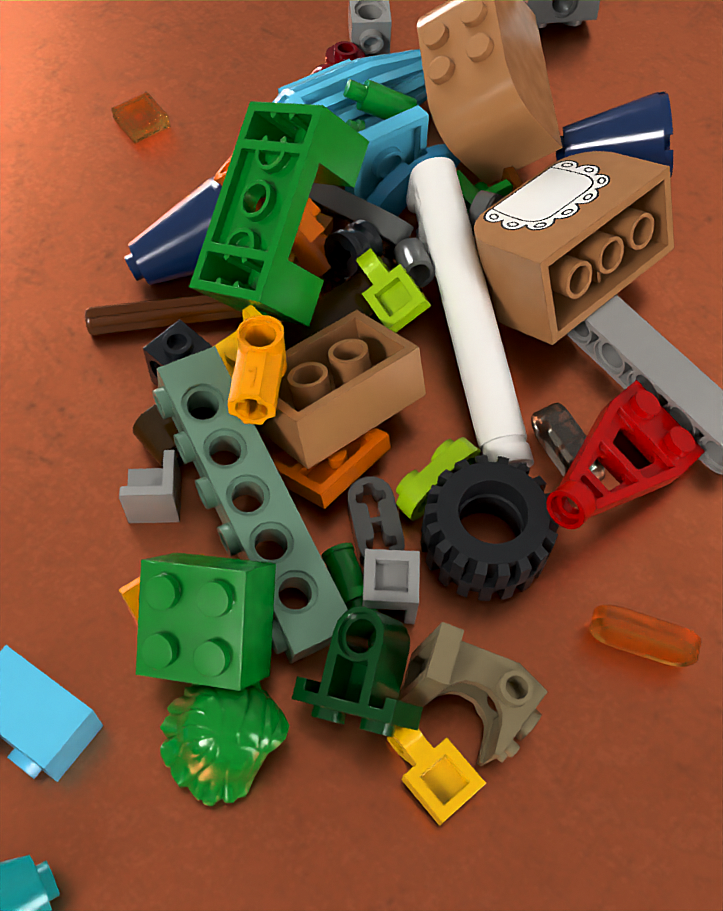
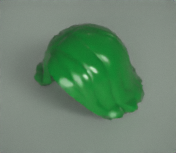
(220, 739)

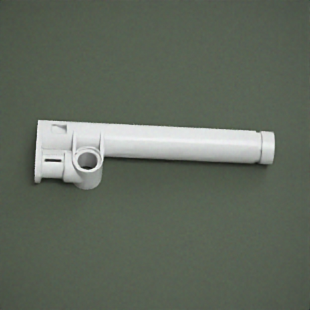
(480, 355)

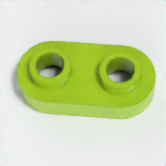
(416, 485)

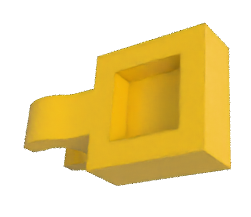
(439, 775)

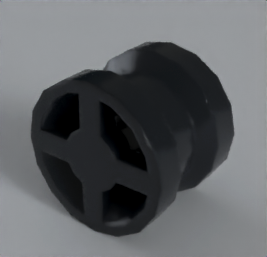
(347, 245)

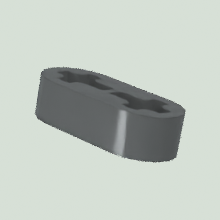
(387, 516)

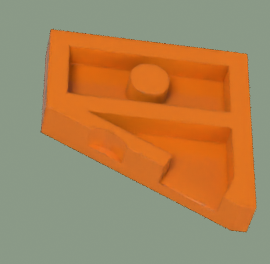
(335, 473)

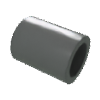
(416, 261)

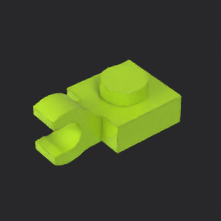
(393, 293)

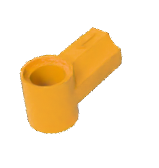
(257, 369)

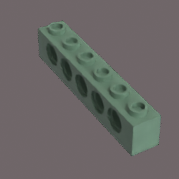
(205, 382)

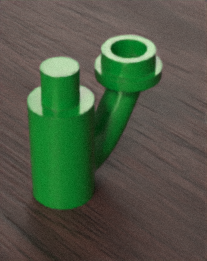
(376, 101)

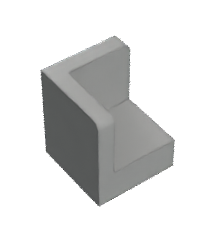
(153, 493)
(392, 581)

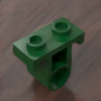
(363, 679)

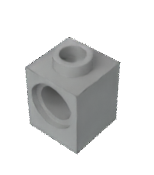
(370, 25)

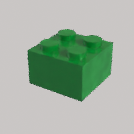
(205, 620)

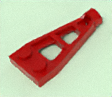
(650, 430)

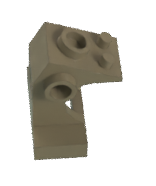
(452, 666)

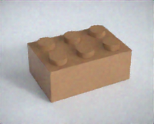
(342, 387)

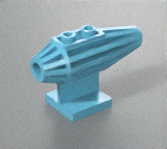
(389, 140)

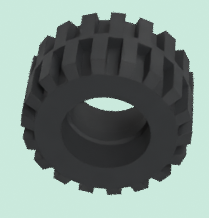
(497, 491)

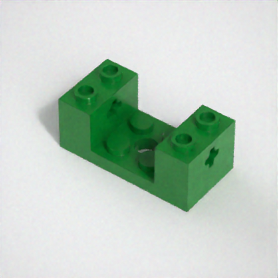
(278, 158)

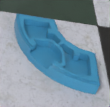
(392, 190)

